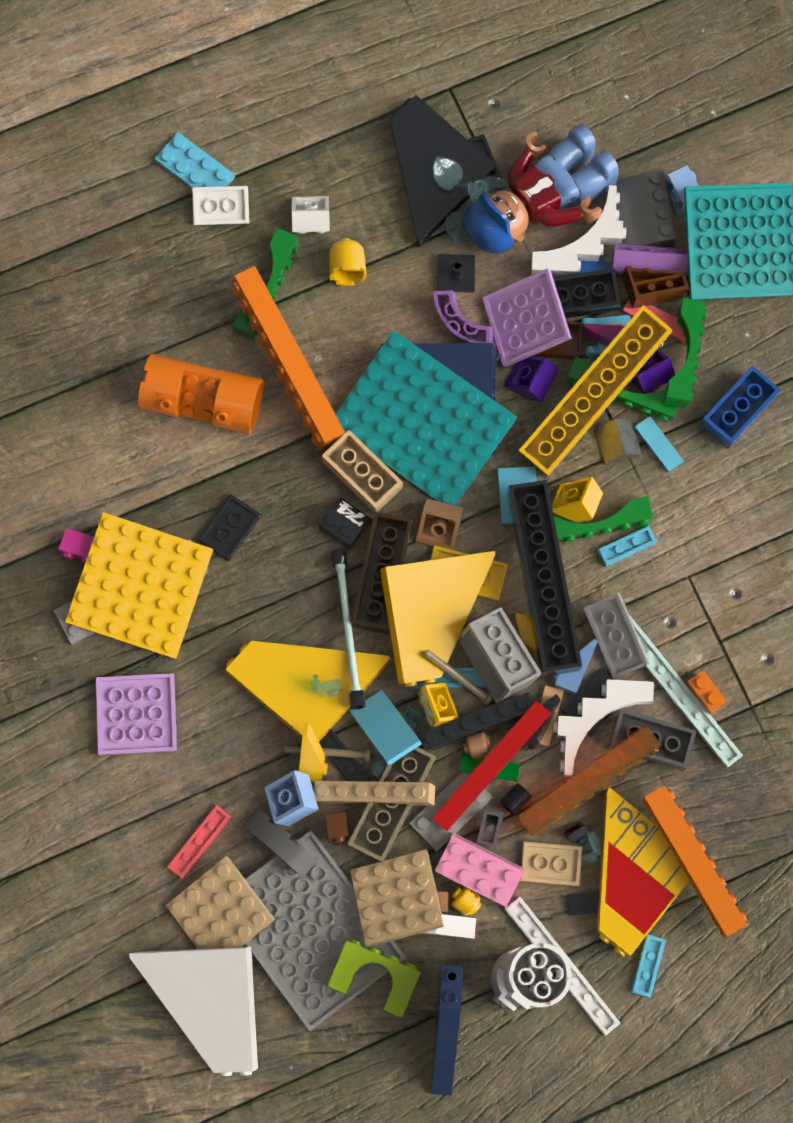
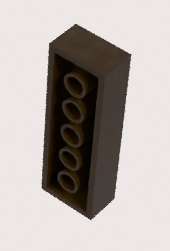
(385, 548)

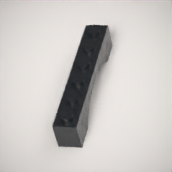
(472, 723)

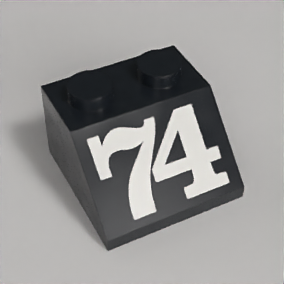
(344, 523)

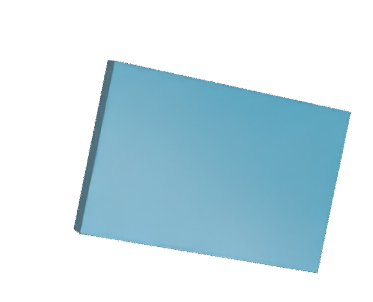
(508, 477)

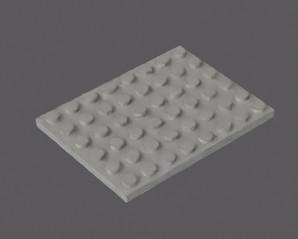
(309, 933)

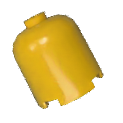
(347, 262)

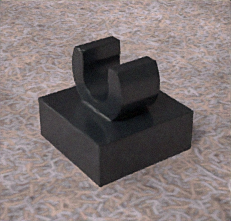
(577, 833)

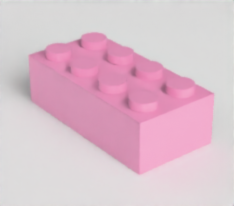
(479, 869)

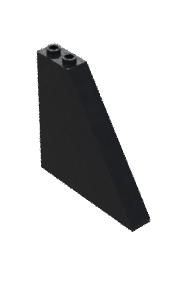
(419, 139)

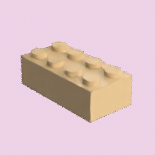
(362, 471)

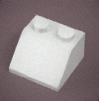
(310, 214)

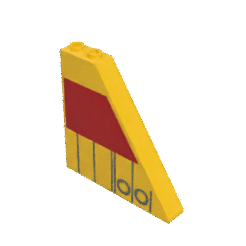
(636, 876)

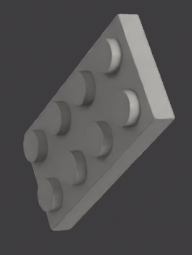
(616, 635)
(433, 832)

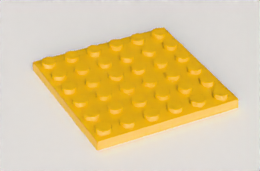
(139, 585)

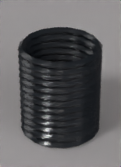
(515, 799)

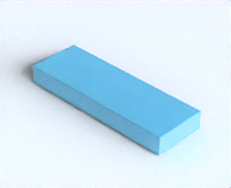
(658, 444)
(626, 546)
(648, 966)

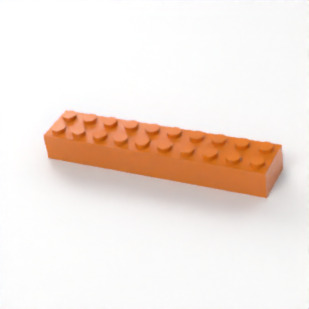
(287, 358)

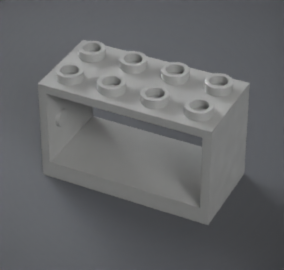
(499, 655)

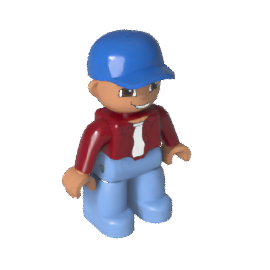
(543, 192)

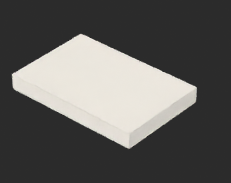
(220, 205)

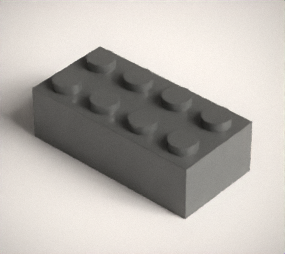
(674, 739)

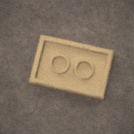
(551, 863)

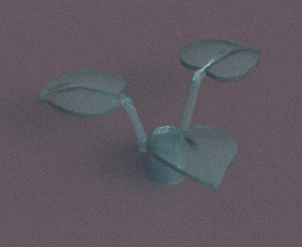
(447, 175)

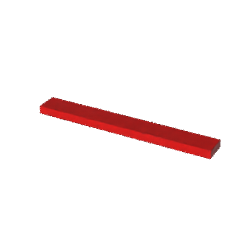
(491, 766)

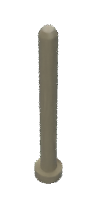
(485, 697)
(334, 752)

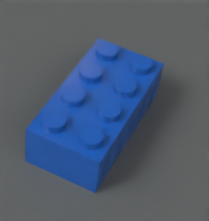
(740, 407)

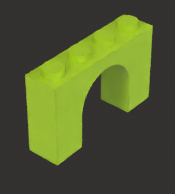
(355, 956)

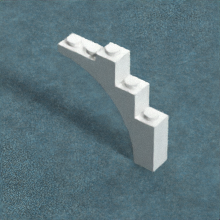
(589, 247)
(616, 696)

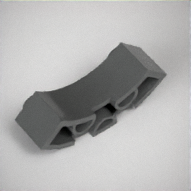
(276, 838)

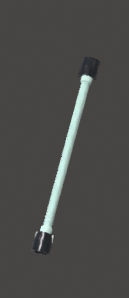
(356, 695)

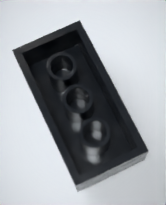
(588, 293)

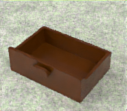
(567, 349)

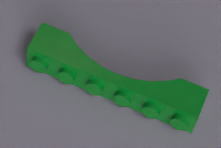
(282, 249)
(690, 318)
(648, 403)
(632, 514)

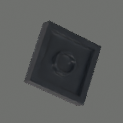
(456, 273)

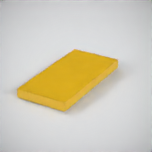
(493, 581)

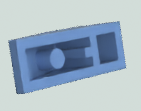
(571, 681)

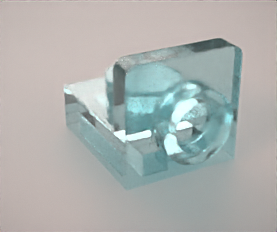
(379, 766)

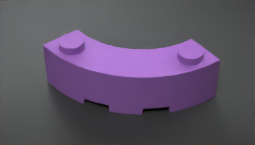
(456, 322)

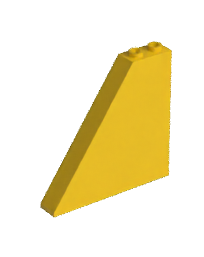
(429, 609)
(283, 677)

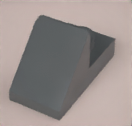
(490, 827)

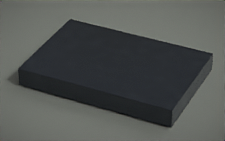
(230, 527)
(591, 689)

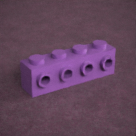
(649, 257)

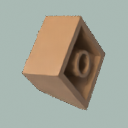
(439, 524)

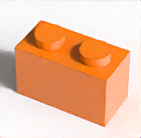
(706, 692)

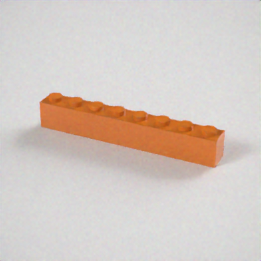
(694, 861)

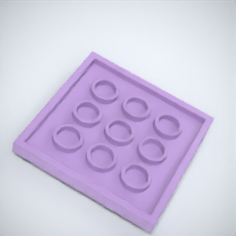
(526, 317)
(136, 714)

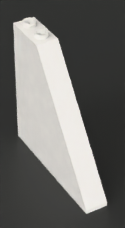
(210, 1000)

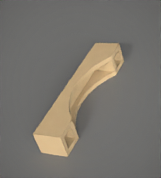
(374, 792)

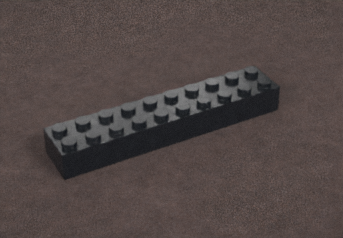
(544, 578)

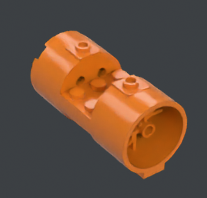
(201, 393)

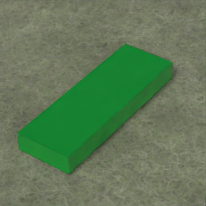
(509, 772)

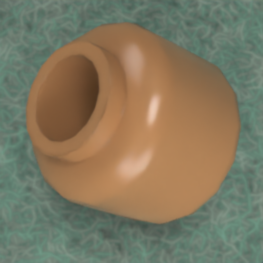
(478, 745)

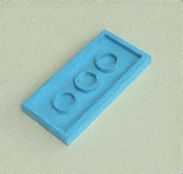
(386, 728)

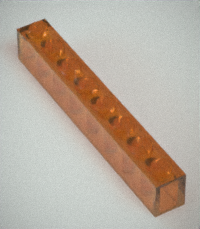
(588, 780)

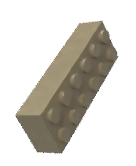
(383, 821)

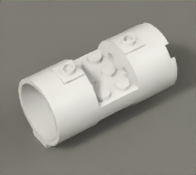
(530, 977)

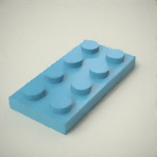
(193, 164)

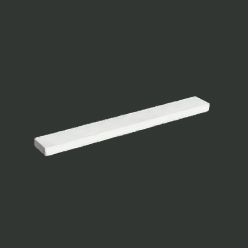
(579, 987)

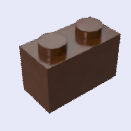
(337, 828)

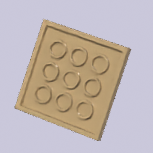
(397, 898)
(220, 909)

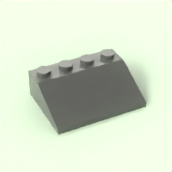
(646, 210)

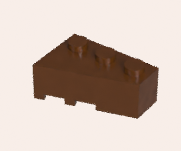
(654, 287)

